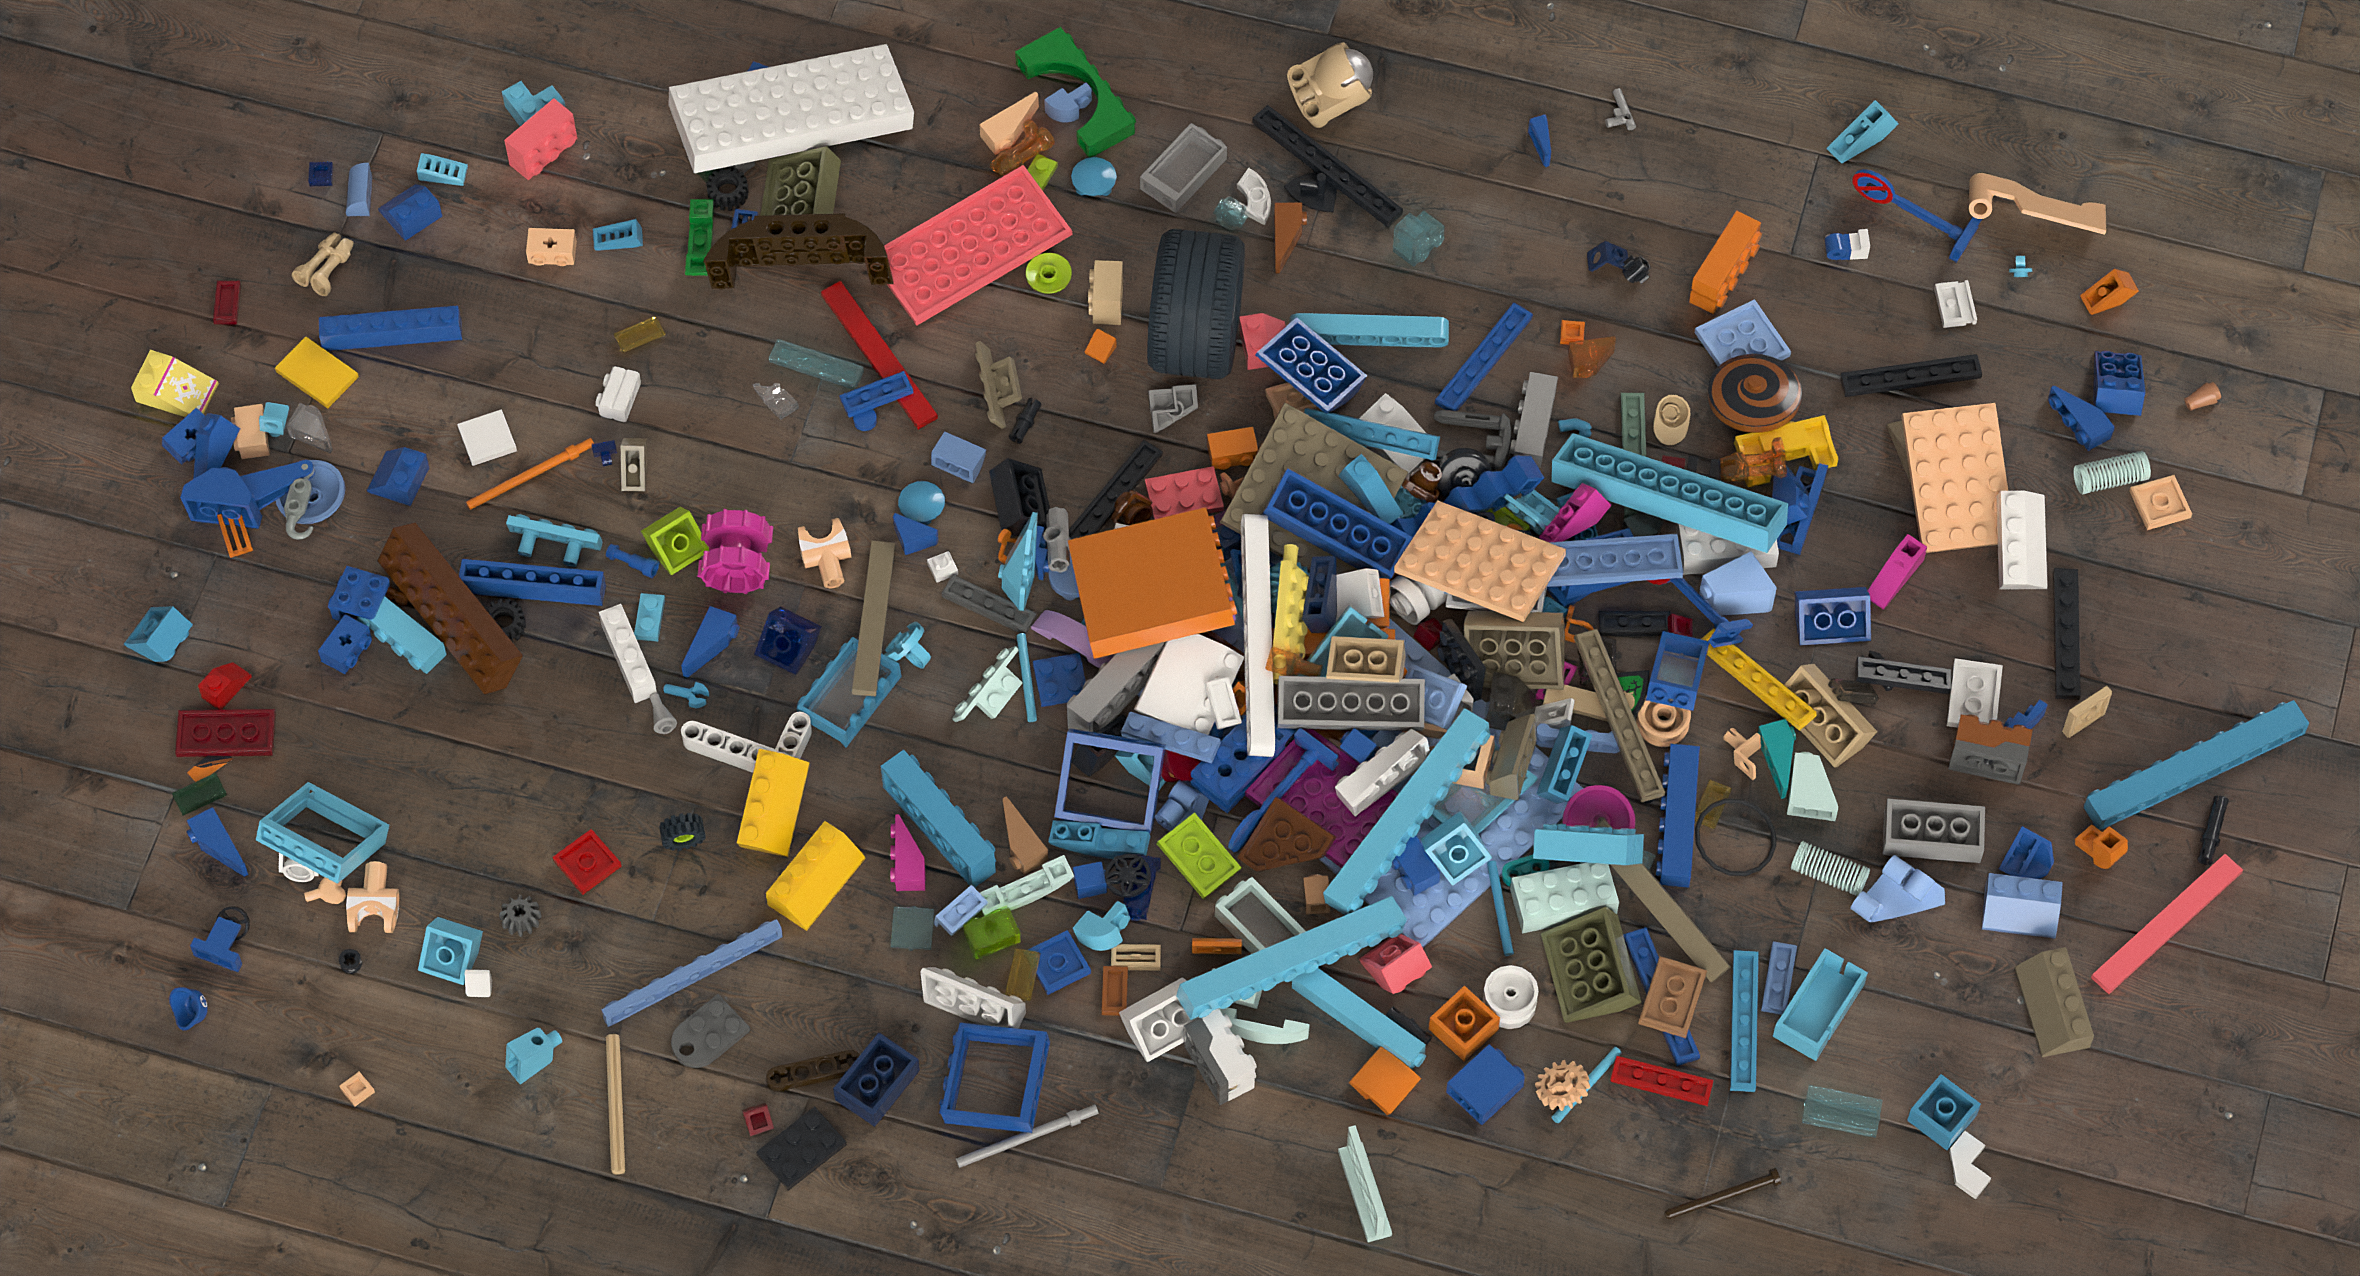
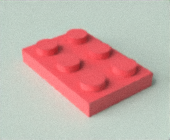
(1184, 492)

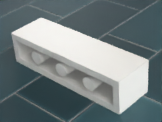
(627, 653)

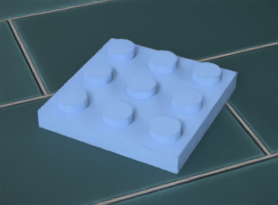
(1741, 333)

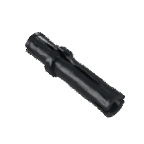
(2210, 838)

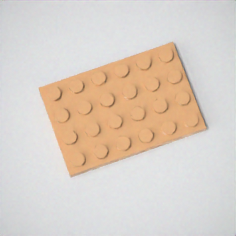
(1955, 475)
(1480, 561)

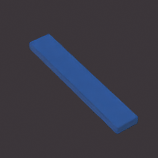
(1484, 358)
(1645, 962)

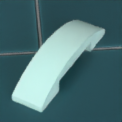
(1029, 888)
(1290, 1033)

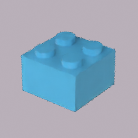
(1944, 1112)

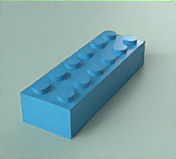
(938, 818)

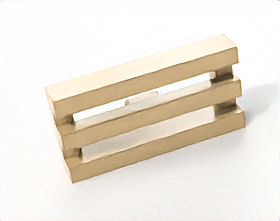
(1153, 965)

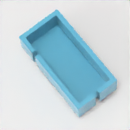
(1349, 624)
(1588, 844)
(1820, 1004)

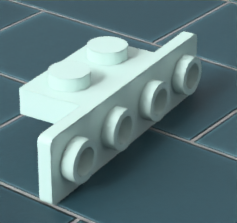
(994, 690)

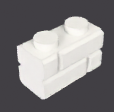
(619, 393)

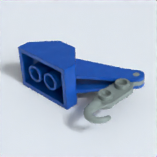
(231, 495)

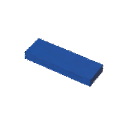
(876, 394)

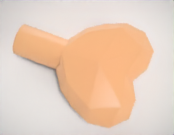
(328, 891)

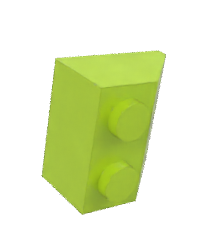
(675, 540)

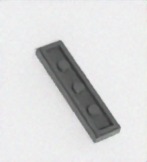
(988, 604)

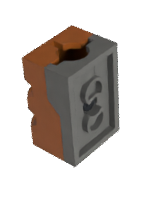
(1990, 749)

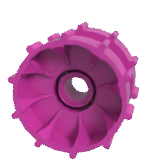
(735, 551)

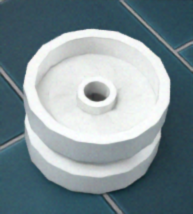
(1511, 995)

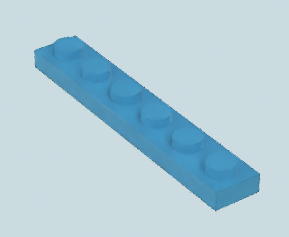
(1380, 435)
(1744, 1021)

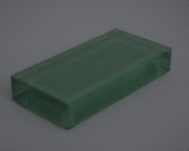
(199, 794)

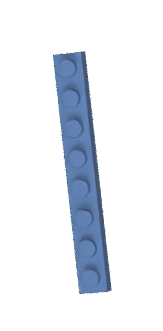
(693, 972)

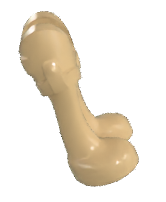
(332, 248)

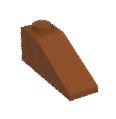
(1288, 230)

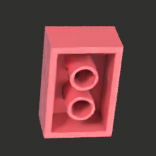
(541, 139)

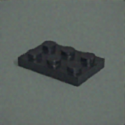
(1461, 659)
(801, 1148)

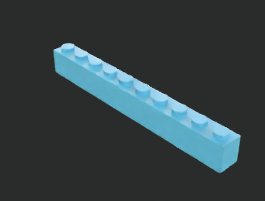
(1407, 812)
(1290, 958)

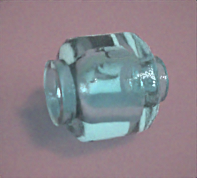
(1230, 213)

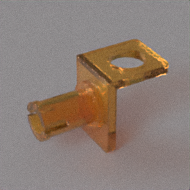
(1294, 665)

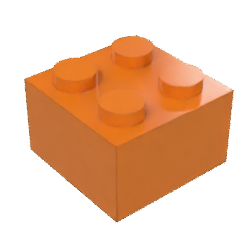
(1464, 1023)

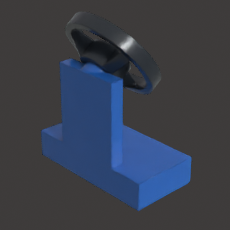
(218, 944)

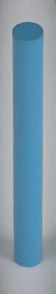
(1500, 908)

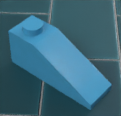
(1370, 489)

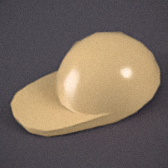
(1671, 420)

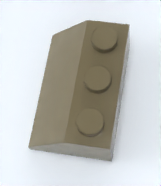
(1513, 758)

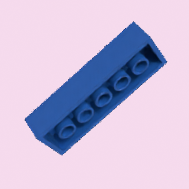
(1335, 525)

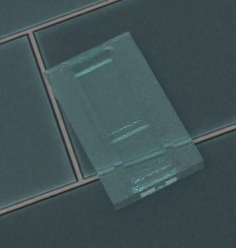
(1842, 1111)

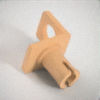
(1743, 750)

